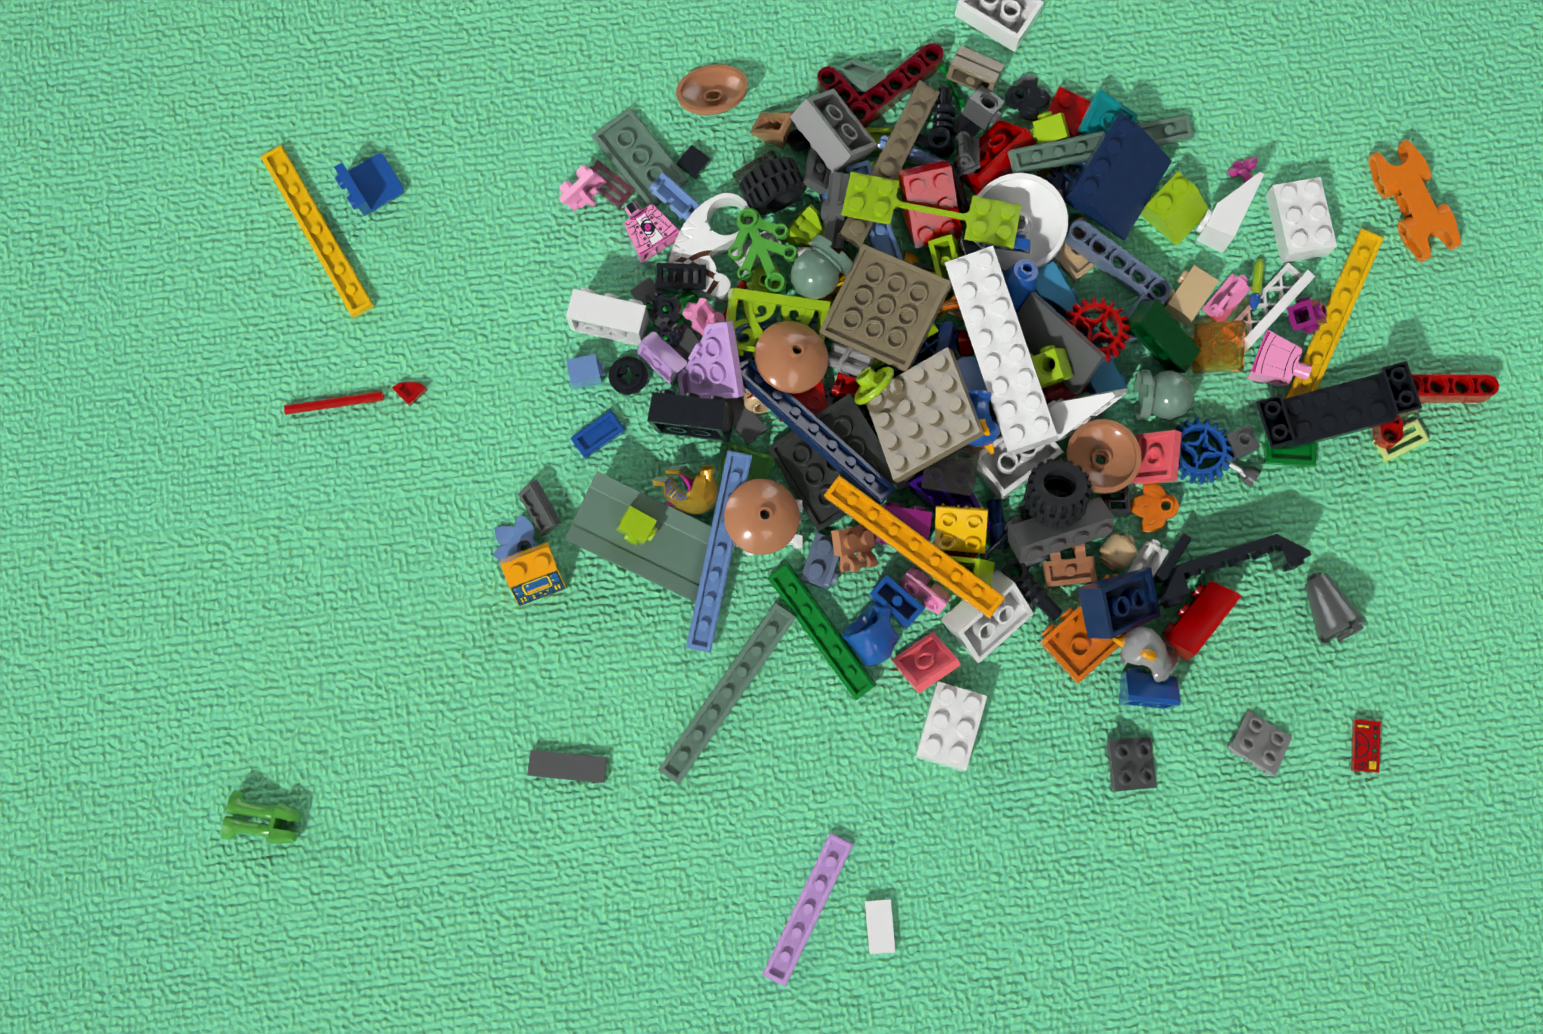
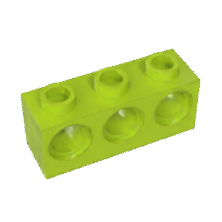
(1041, 364)

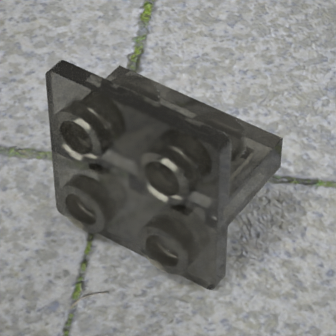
(954, 472)

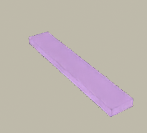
(807, 909)

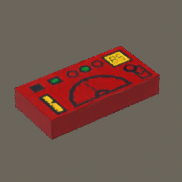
(1365, 746)

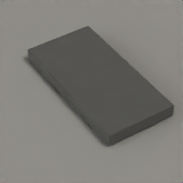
(1046, 327)

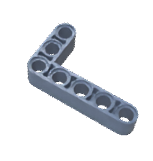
(1122, 275)

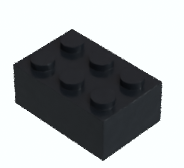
(691, 415)

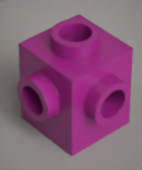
(1300, 313)

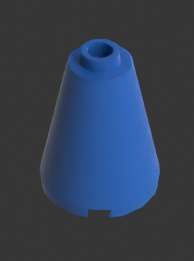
(1021, 281)

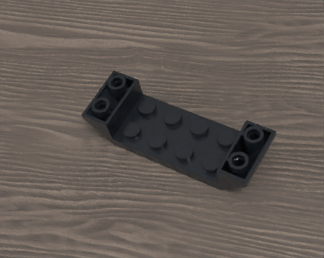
(1340, 408)
(1280, 550)

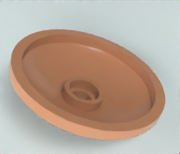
(712, 89)
(783, 367)
(1116, 447)
(744, 520)

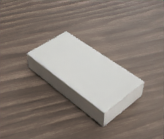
(880, 926)

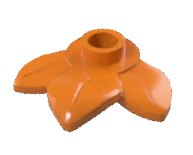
(1150, 508)

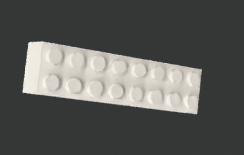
(1001, 351)

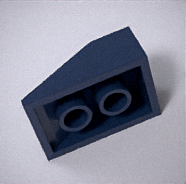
(1119, 603)

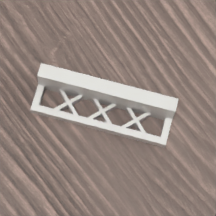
(1277, 308)

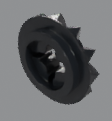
(620, 367)

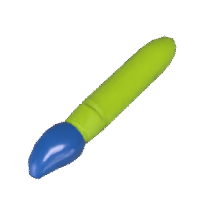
(1255, 297)

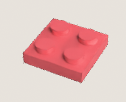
(1158, 457)
(926, 662)

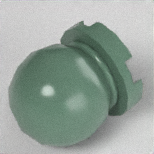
(817, 271)
(1164, 395)

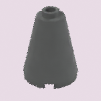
(1332, 610)

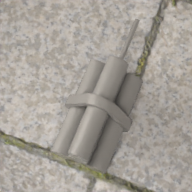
(848, 360)

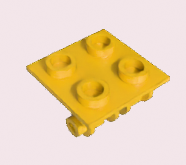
(961, 528)

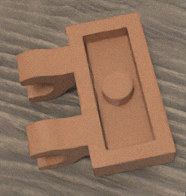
(853, 540)
(1069, 571)

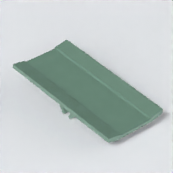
(671, 558)

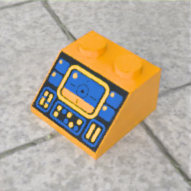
(532, 574)

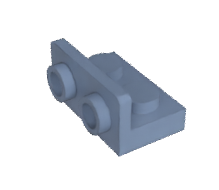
(821, 563)

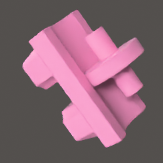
(583, 190)
(701, 315)

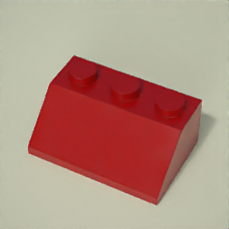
(994, 155)
(1199, 619)

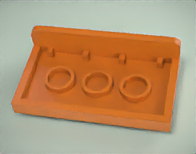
(1073, 648)

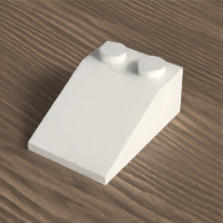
(1222, 223)
(1076, 411)

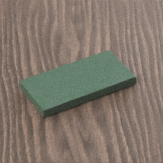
(637, 155)

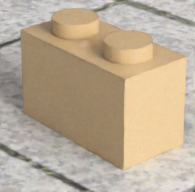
(1190, 295)

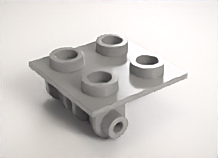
(1260, 744)

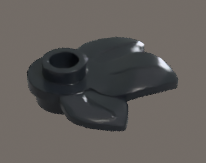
(1030, 97)

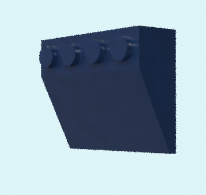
(1118, 177)

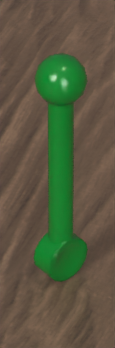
(959, 101)

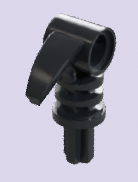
(941, 127)
(1032, 589)

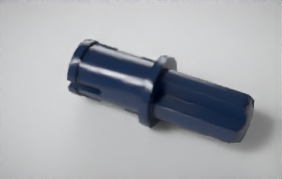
(997, 526)

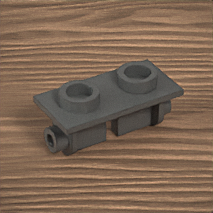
(967, 153)

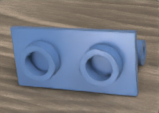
(674, 196)

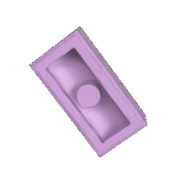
(661, 357)

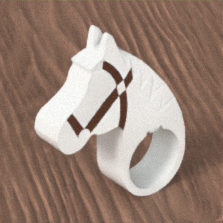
(700, 246)

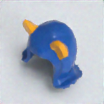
(991, 430)

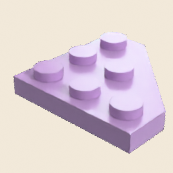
(714, 364)

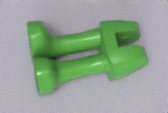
(239, 806)

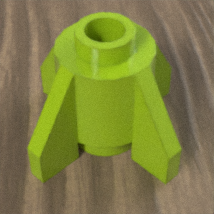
(804, 227)

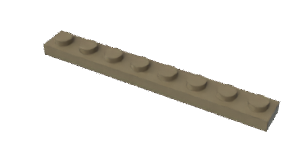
(895, 152)

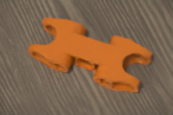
(1420, 214)

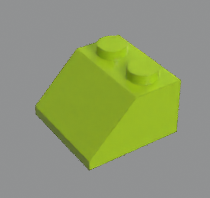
(1175, 209)

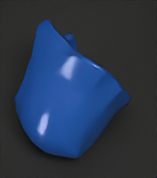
(872, 635)

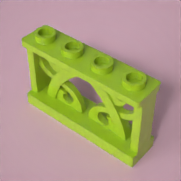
(753, 299)

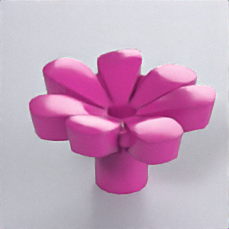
(1243, 169)

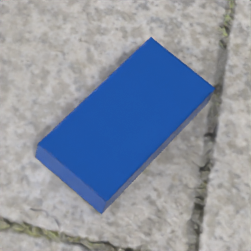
(598, 434)

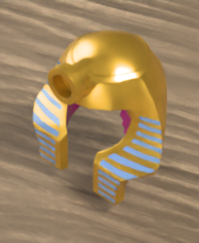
(702, 489)

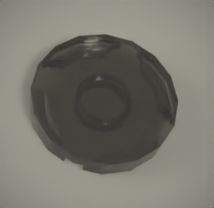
(743, 171)

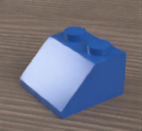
(1142, 690)

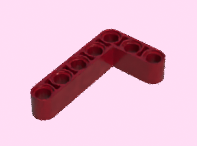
(882, 89)

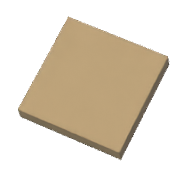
(1072, 262)

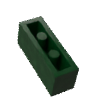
(1163, 336)

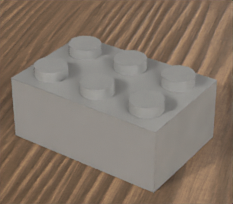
(833, 130)

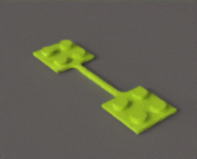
(987, 220)

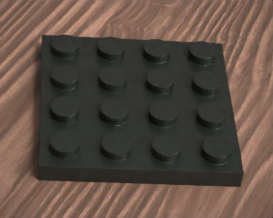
(813, 475)

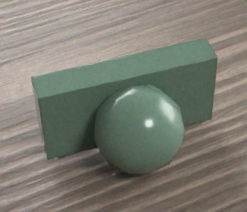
(861, 75)

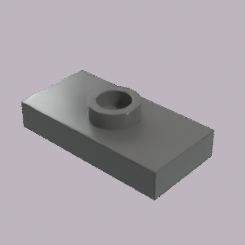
(539, 508)

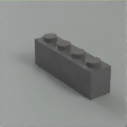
(1034, 540)

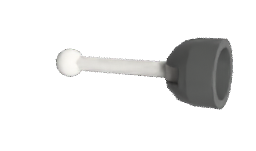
(1247, 475)

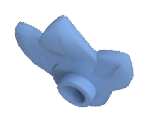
(514, 538)

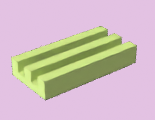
(1419, 431)

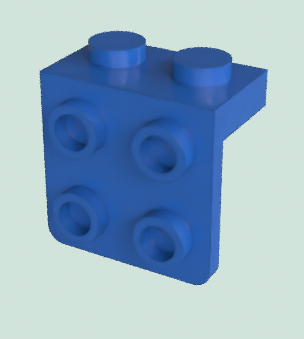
(369, 184)

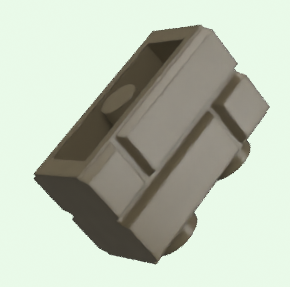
(974, 70)

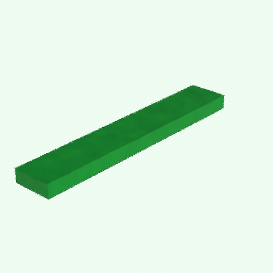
(822, 631)

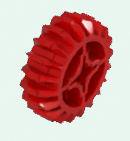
(1104, 334)

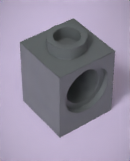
(983, 108)
(1242, 442)

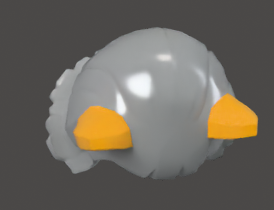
(1146, 648)

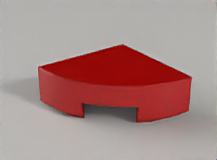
(409, 391)

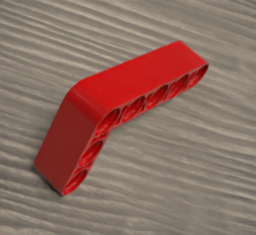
(1446, 394)

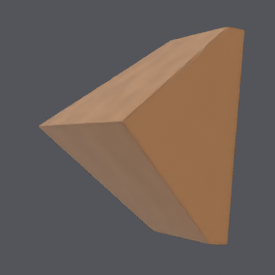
(774, 128)

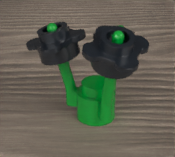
(669, 308)

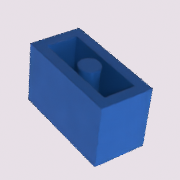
(902, 606)

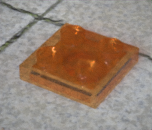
(1220, 346)

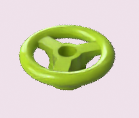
(871, 384)

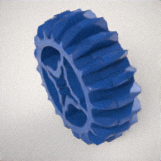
(1210, 453)

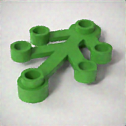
(759, 248)

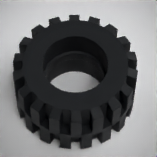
(773, 185)
(1058, 476)

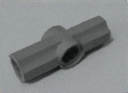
(832, 209)

